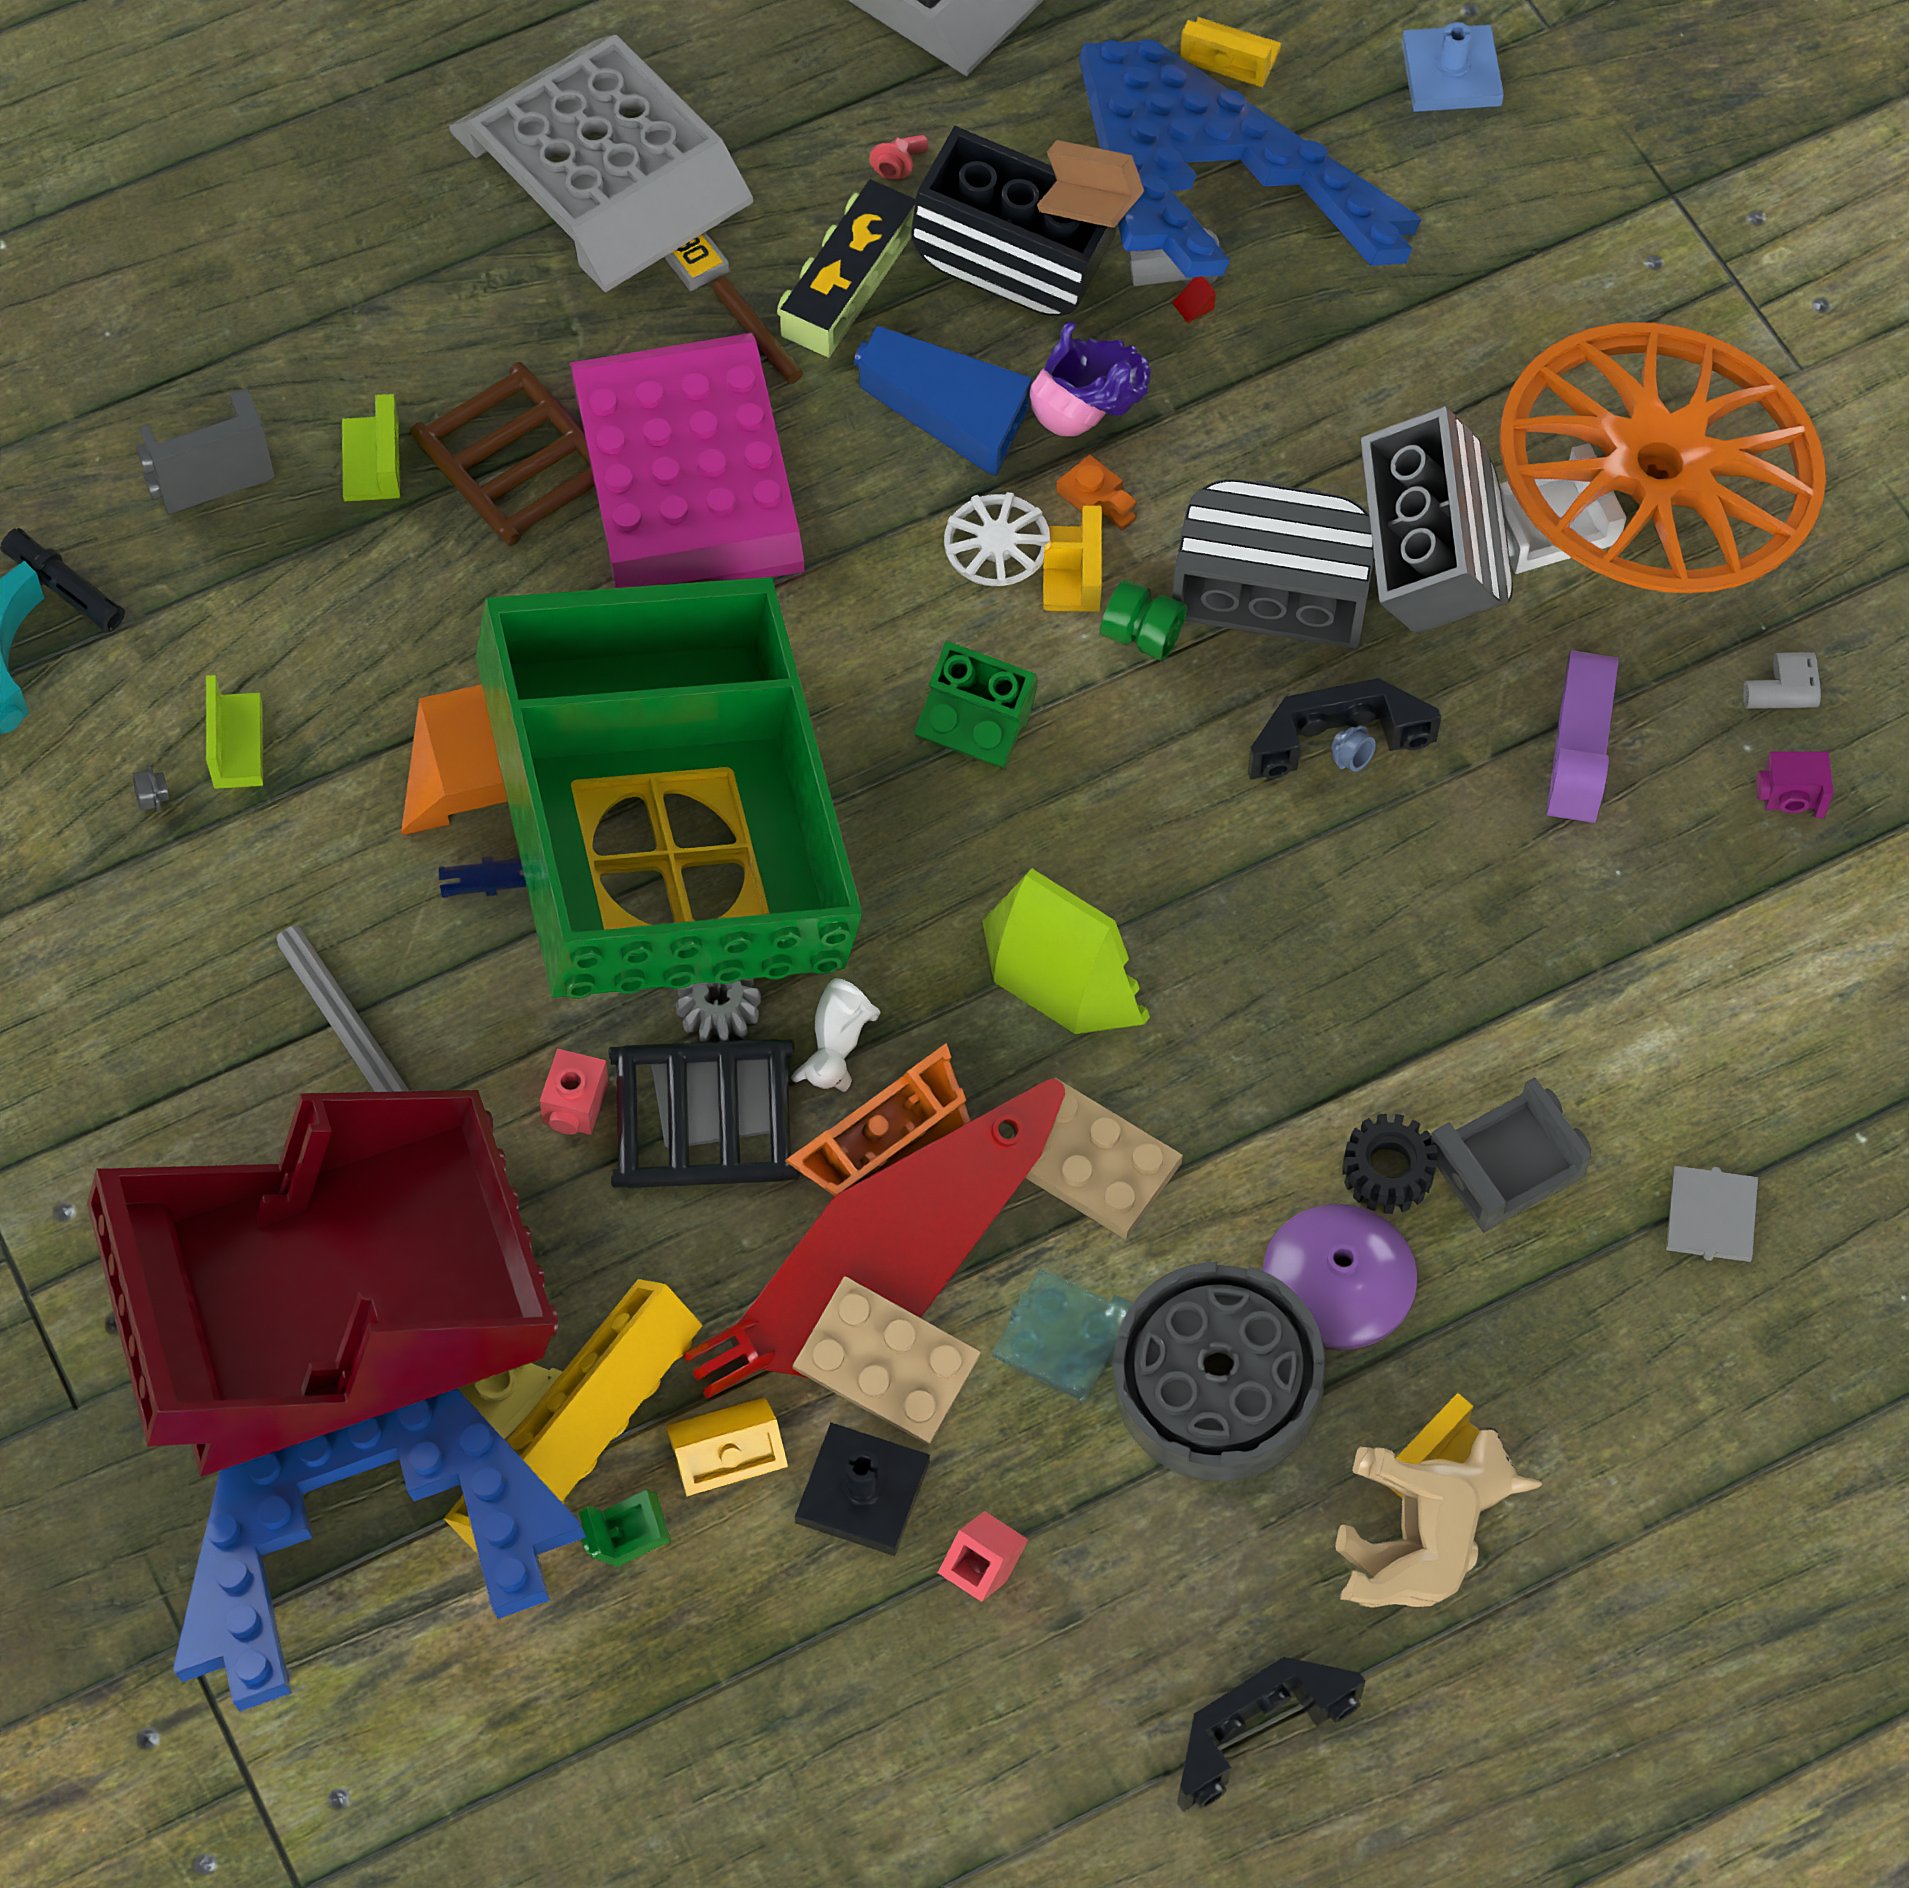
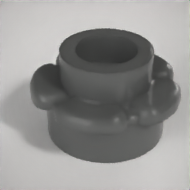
(150, 789)

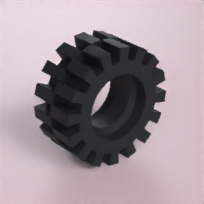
(1396, 1137)

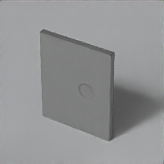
(703, 1100)

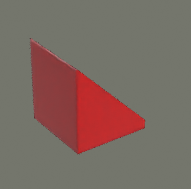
(1195, 299)

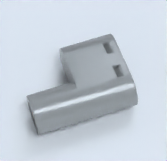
(1794, 684)

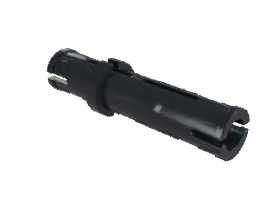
(63, 580)

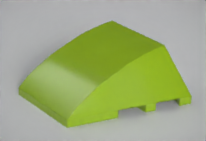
(1061, 957)

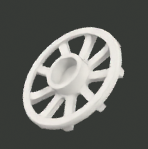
(996, 538)

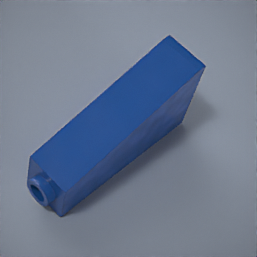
(946, 394)

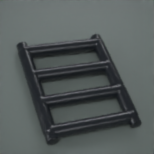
(679, 1169)

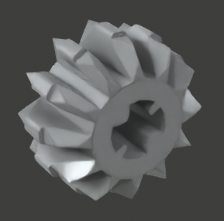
(718, 1019)

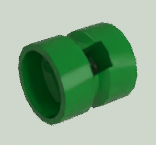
(1140, 618)

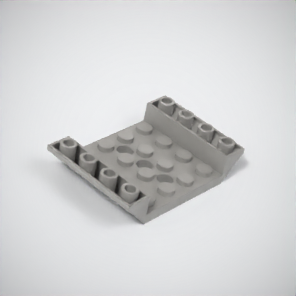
(620, 196)

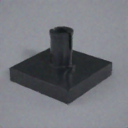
(862, 1489)

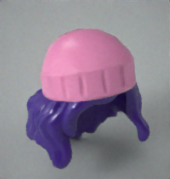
(1087, 382)

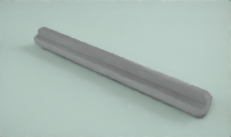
(339, 1011)

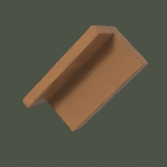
(1091, 184)

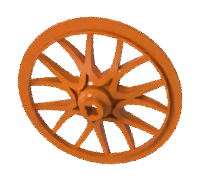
(1664, 454)

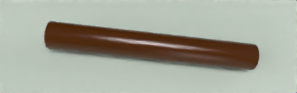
(753, 324)

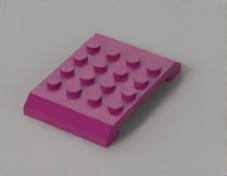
(688, 464)

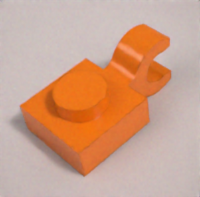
(1095, 485)

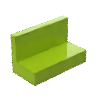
(372, 453)
(233, 737)

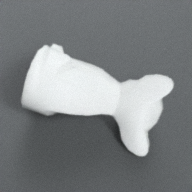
(837, 1028)

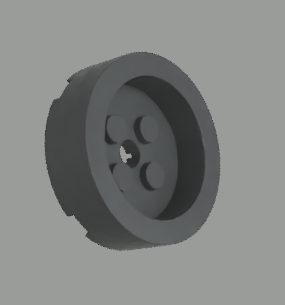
(1210, 1422)

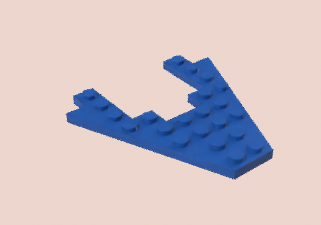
(1175, 114)
(263, 1510)

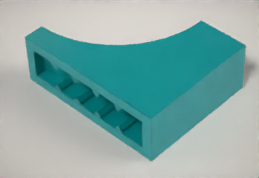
(18, 596)

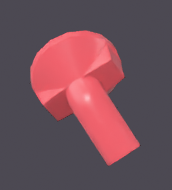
(894, 158)

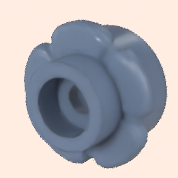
(1353, 748)

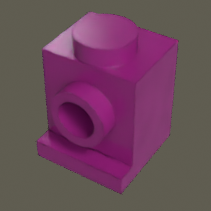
(1796, 782)

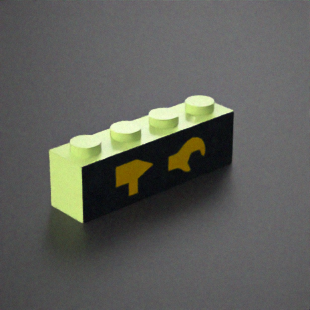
(847, 268)

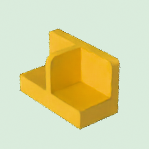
(1074, 565)

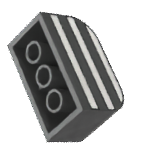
(1435, 521)
(1275, 561)

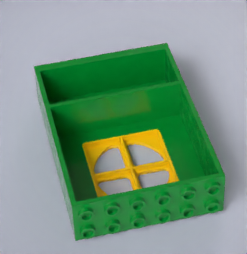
(654, 700)

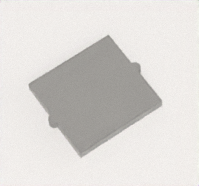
(1712, 1213)

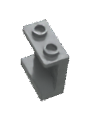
(207, 460)
(1512, 1156)

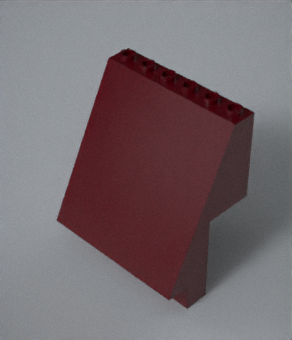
(323, 1283)

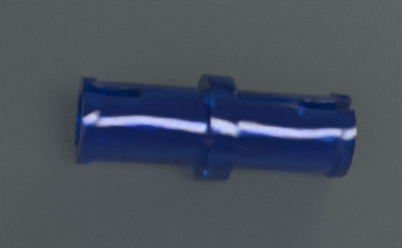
(482, 877)

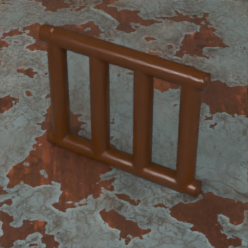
(482, 497)

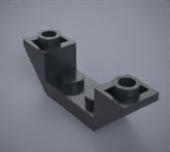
(1404, 719)
(1319, 1688)

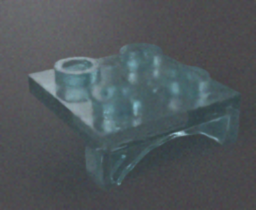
(1061, 1334)

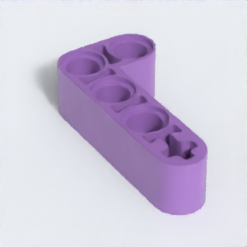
(1582, 737)

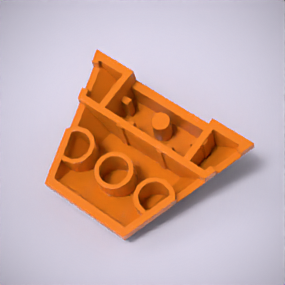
(451, 760)
(887, 1127)

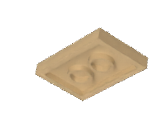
(1103, 1164)
(886, 1360)

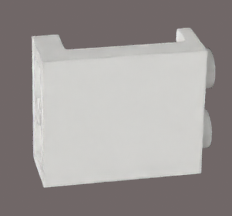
(1598, 523)

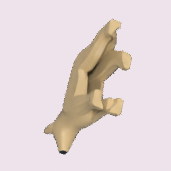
(1437, 1523)

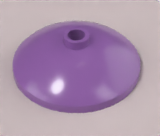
(1354, 1302)

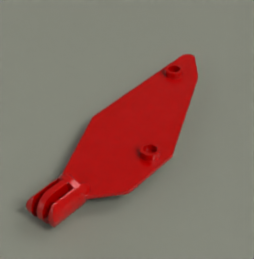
(891, 1234)

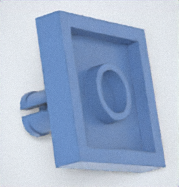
(1452, 67)

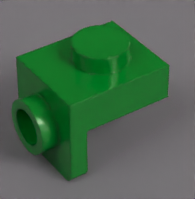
(624, 1529)

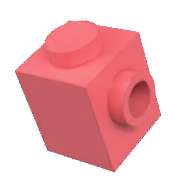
(574, 1092)
(983, 1556)

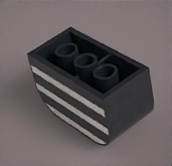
(984, 227)

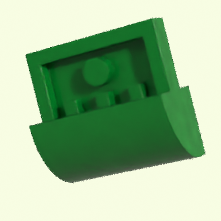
(976, 705)

